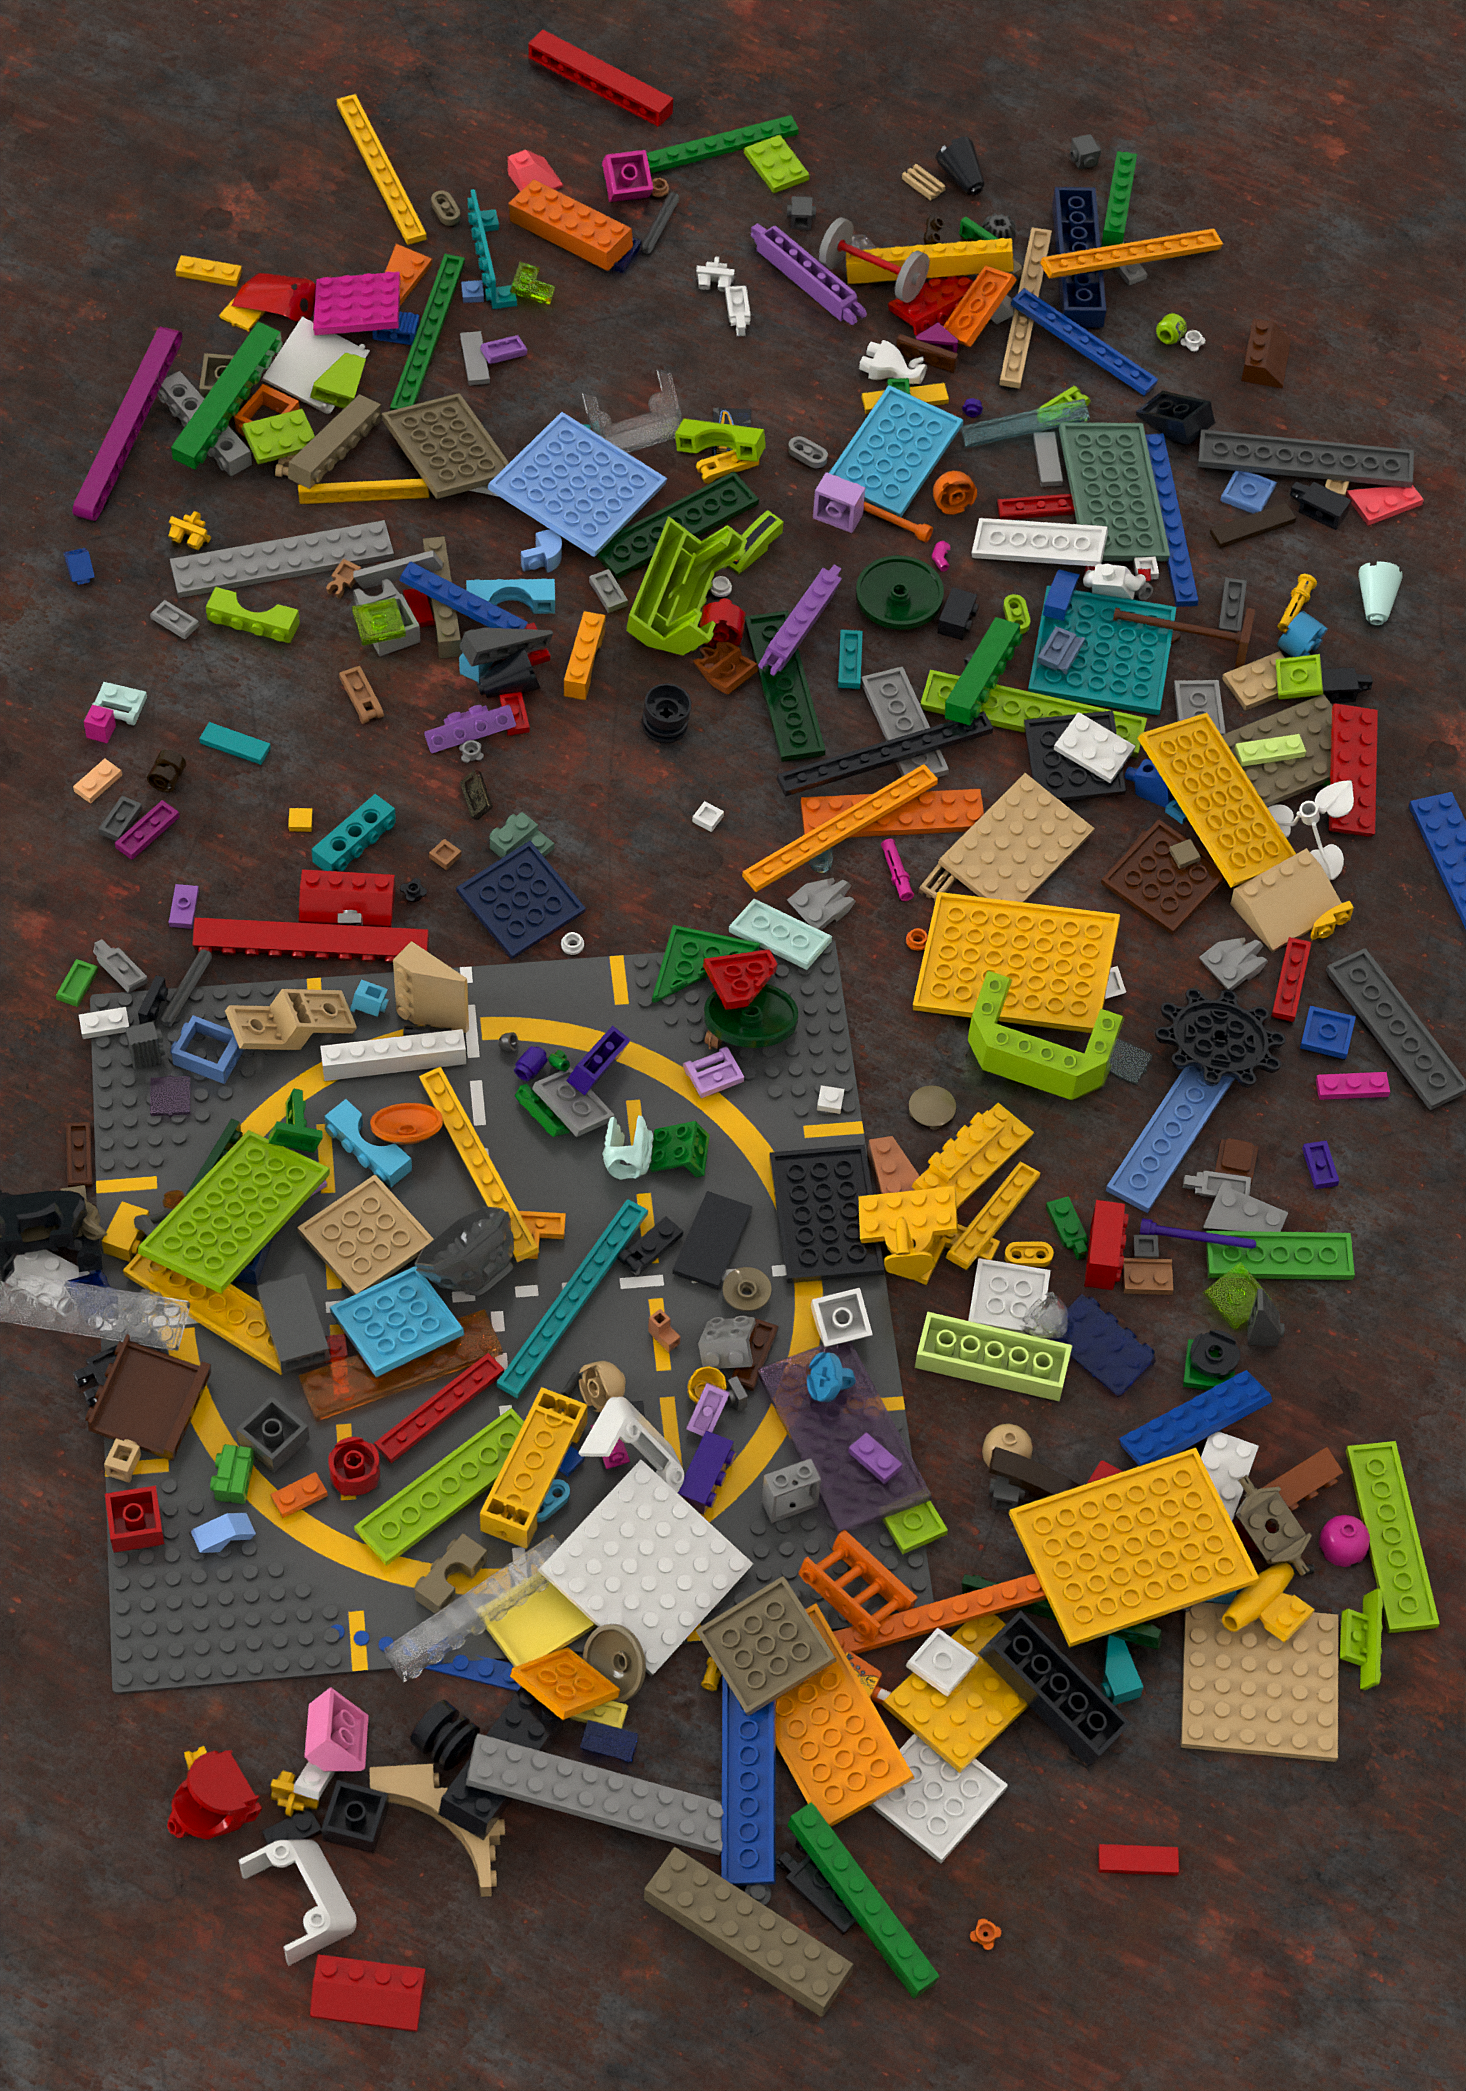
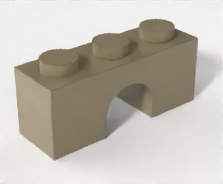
(462, 1557)

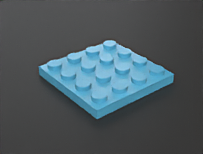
(396, 1321)

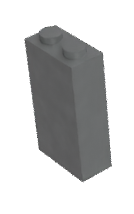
(293, 1322)

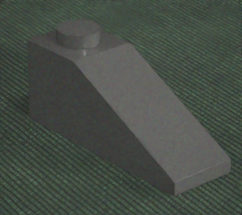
(1264, 1322)

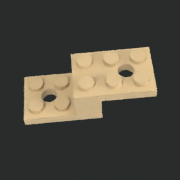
(290, 1019)

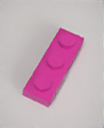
(1352, 1085)

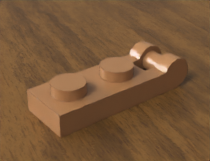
(361, 694)

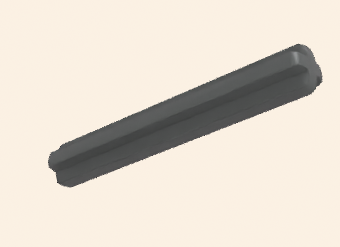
(659, 223)
(185, 988)

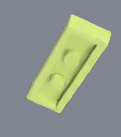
(1270, 750)

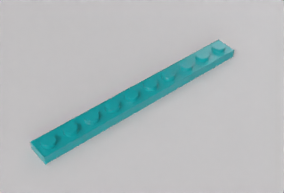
(572, 1299)

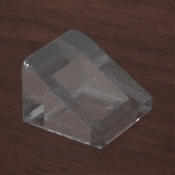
(862, 242)

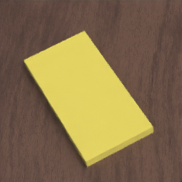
(539, 1626)

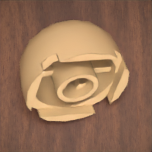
(600, 1383)
(1009, 1438)

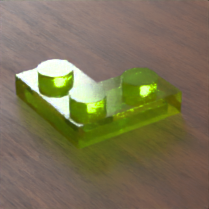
(527, 285)

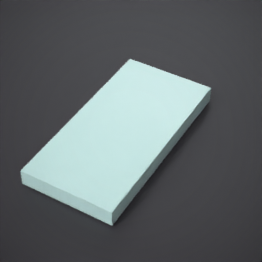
(780, 933)

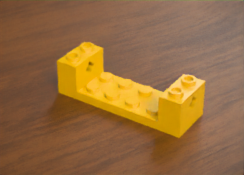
(532, 1467)

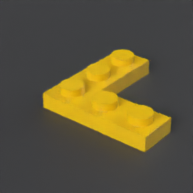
(948, 1241)

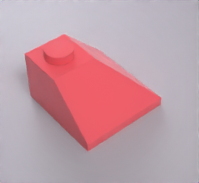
(527, 166)

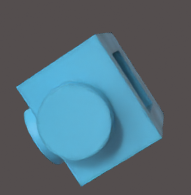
(370, 998)

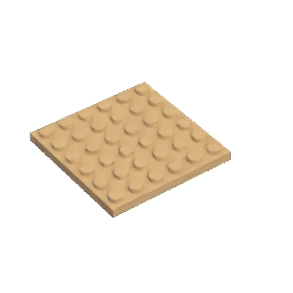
(1256, 1691)

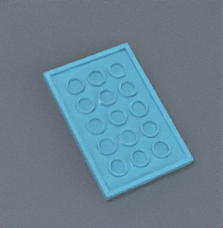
(896, 449)

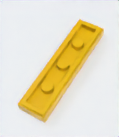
(931, 394)

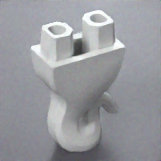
(890, 364)

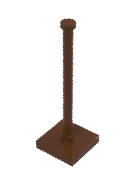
(1240, 638)

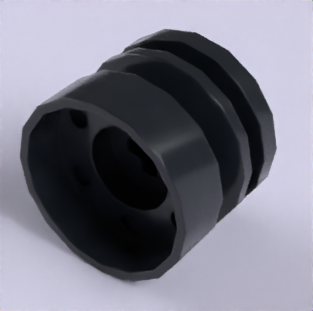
(666, 713)
(444, 1735)

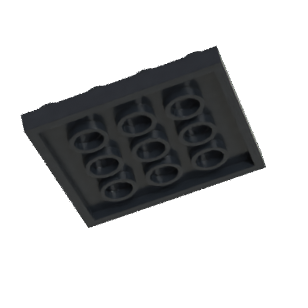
(1060, 774)

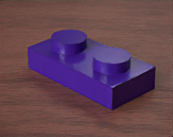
(1320, 1164)

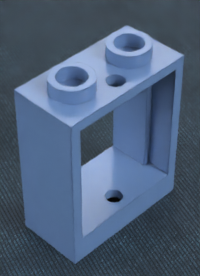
(218, 1072)

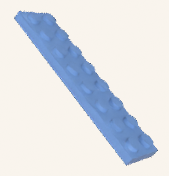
(1167, 1138)

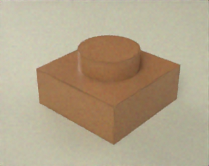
(445, 854)

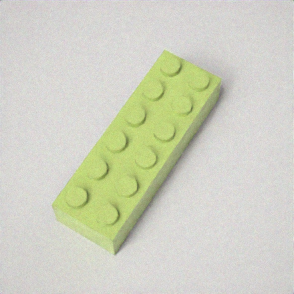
(993, 1356)

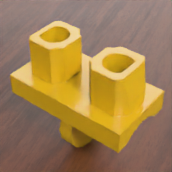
(190, 527)
(283, 1792)

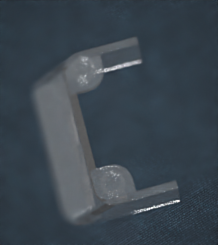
(642, 430)

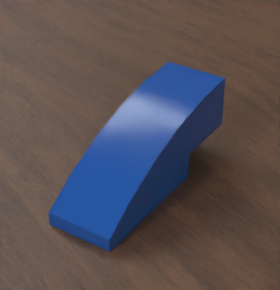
(1060, 594)

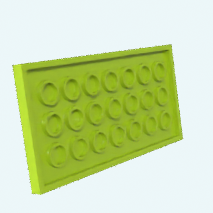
(233, 1211)

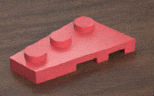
(1383, 502)

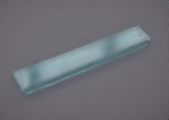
(1024, 423)

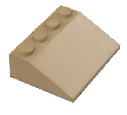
(1285, 899)
(429, 990)

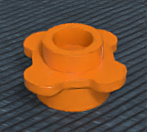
(988, 1927)

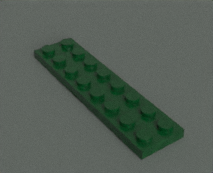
(695, 513)
(785, 693)

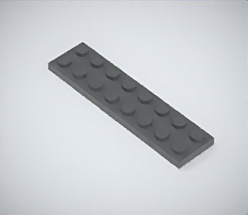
(1397, 1029)

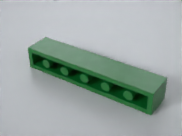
(1119, 199)
(983, 671)

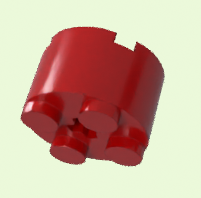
(728, 621)
(354, 1466)

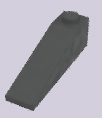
(494, 644)

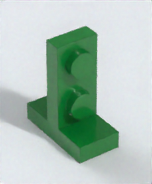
(294, 1132)

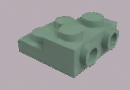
(517, 832)

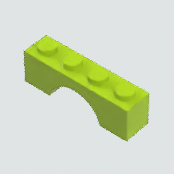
(697, 435)
(275, 623)

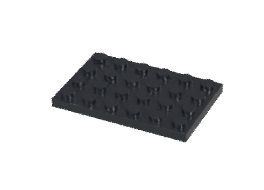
(820, 1213)

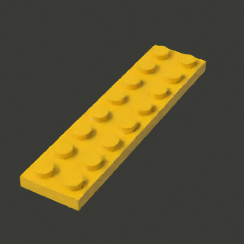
(228, 1314)

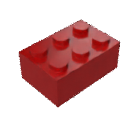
(1106, 1245)

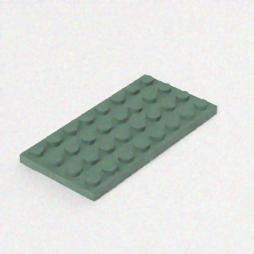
(1115, 487)

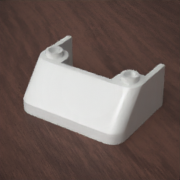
(624, 1422)
(333, 1915)

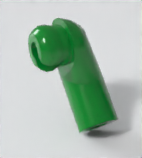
(559, 1060)

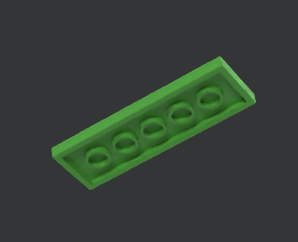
(1285, 1255)

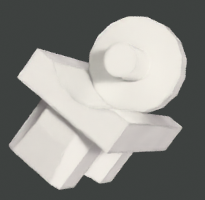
(714, 272)

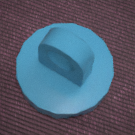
(828, 1377)

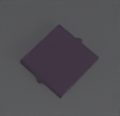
(170, 1096)

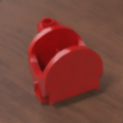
(212, 1798)

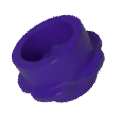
(972, 407)

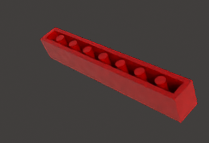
(600, 78)

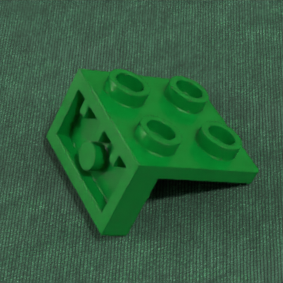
(680, 1146)

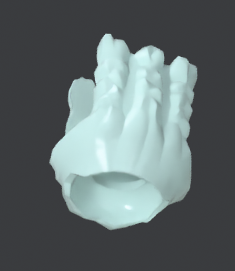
(637, 1155)

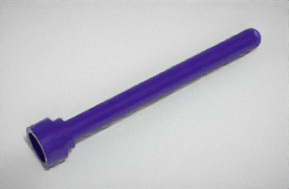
(1149, 1227)

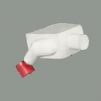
(1115, 580)

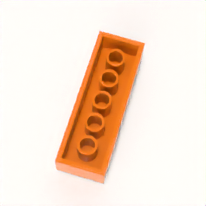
(570, 225)

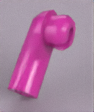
(938, 555)

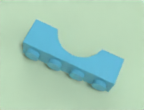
(535, 593)
(386, 1162)

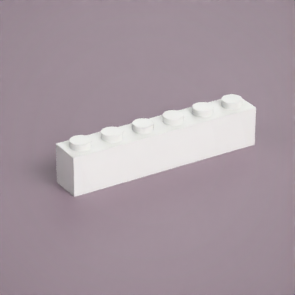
(393, 1055)

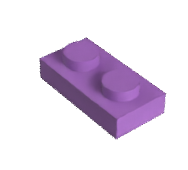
(875, 1458)

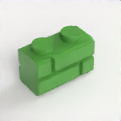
(233, 1474)

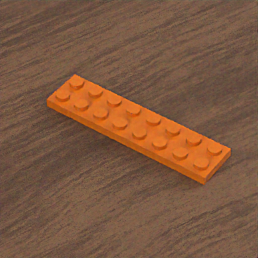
(925, 814)

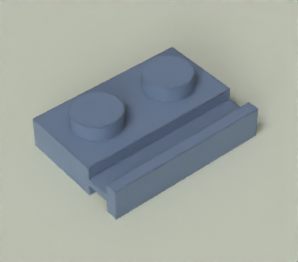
(1060, 650)

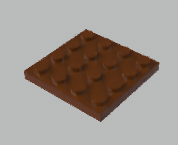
(1156, 885)

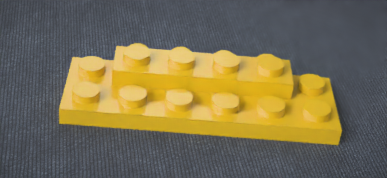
(975, 1153)

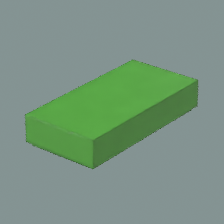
(77, 983)

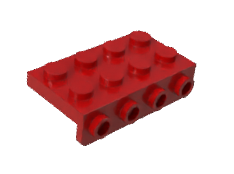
(933, 303)

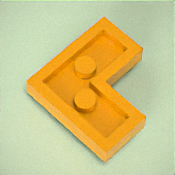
(544, 1226)

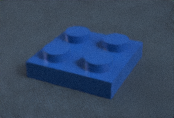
(1327, 1032)

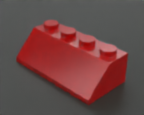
(331, 892)
(367, 1993)

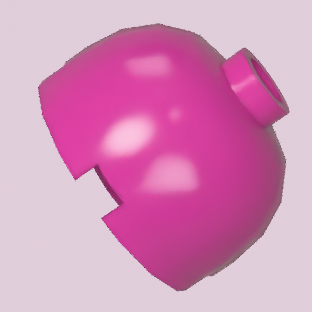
(1344, 1540)

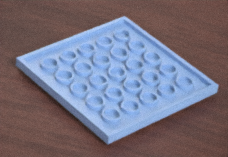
(577, 484)

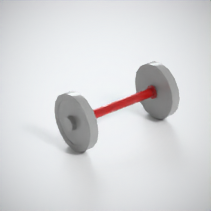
(838, 242)

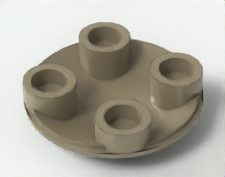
(932, 1106)

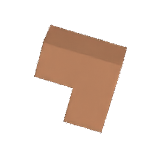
(661, 1330)

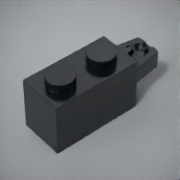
(1321, 504)
(1344, 684)

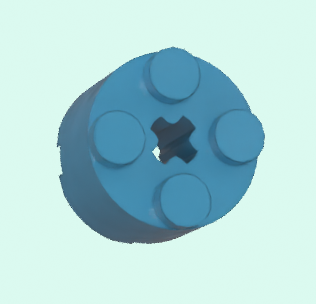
(1302, 635)

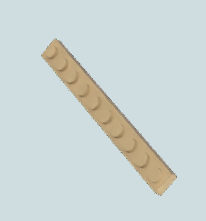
(1021, 324)

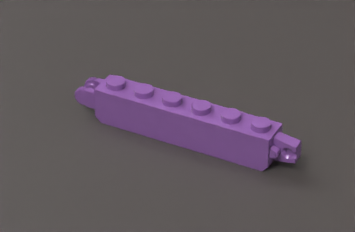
(808, 273)
(801, 620)

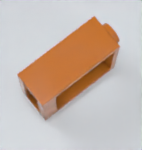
(268, 397)

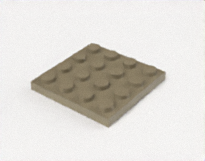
(766, 1645)

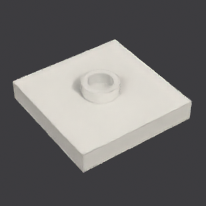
(942, 1662)

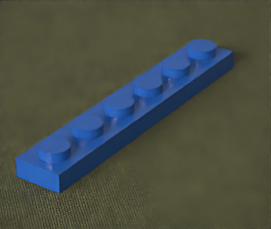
(459, 598)

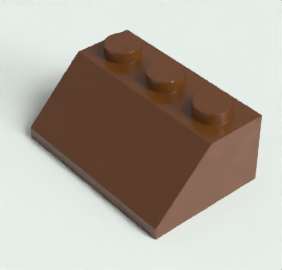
(1266, 354)

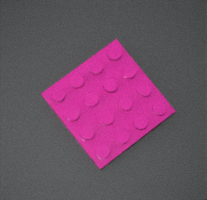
(357, 303)

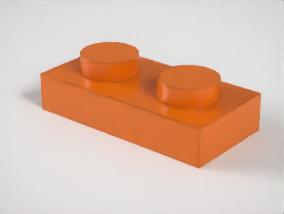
(299, 1495)

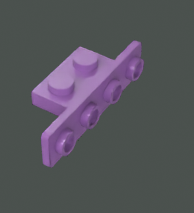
(469, 726)

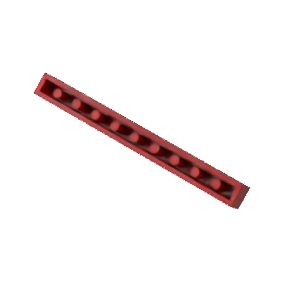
(304, 939)

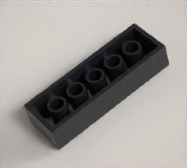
(1054, 1688)
(521, 1723)

